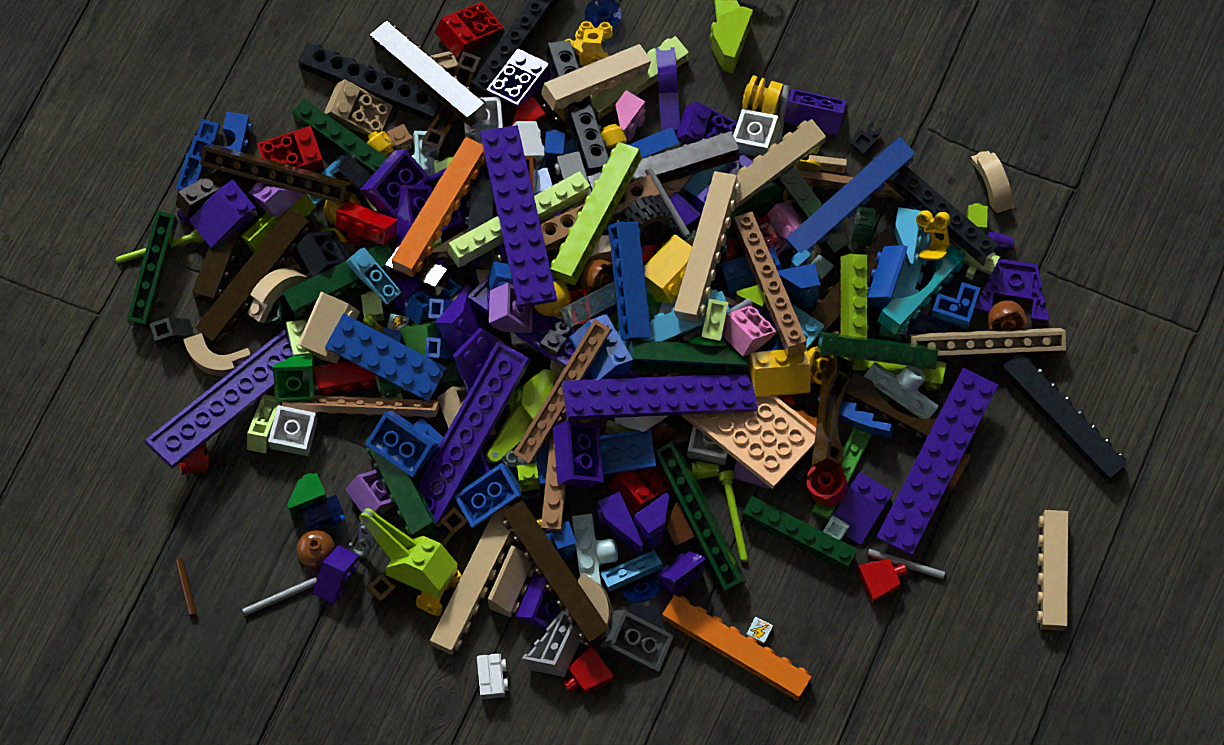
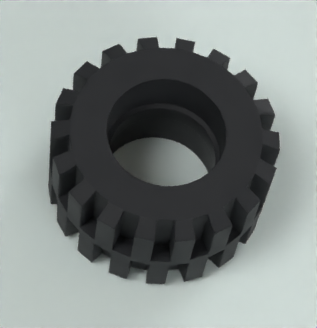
(651, 217)

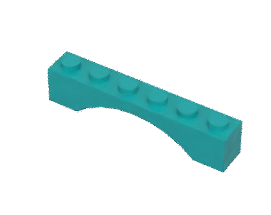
(901, 310)

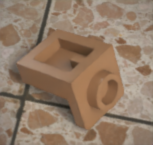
(401, 138)

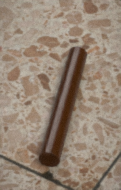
(185, 587)

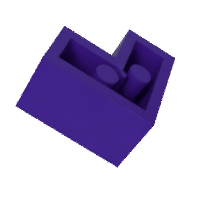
(335, 573)

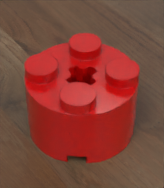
(195, 462)
(827, 487)

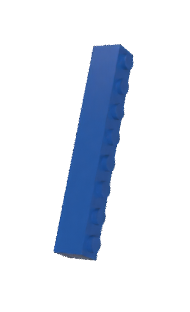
(848, 198)

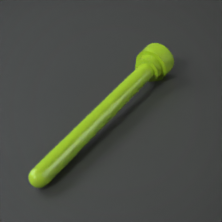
(194, 236)
(726, 479)

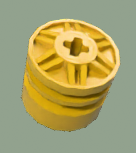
(762, 98)

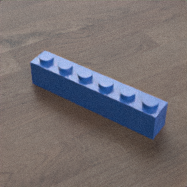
(629, 281)

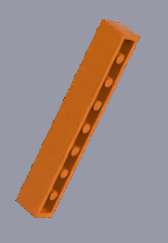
(439, 207)
(737, 648)

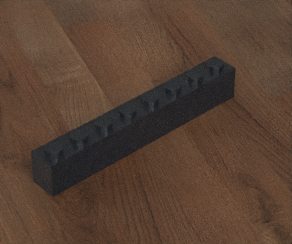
(480, 203)
(1064, 417)

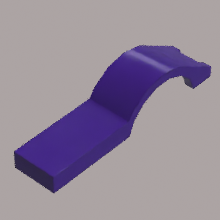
(668, 89)

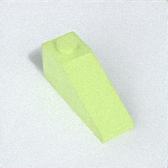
(262, 424)

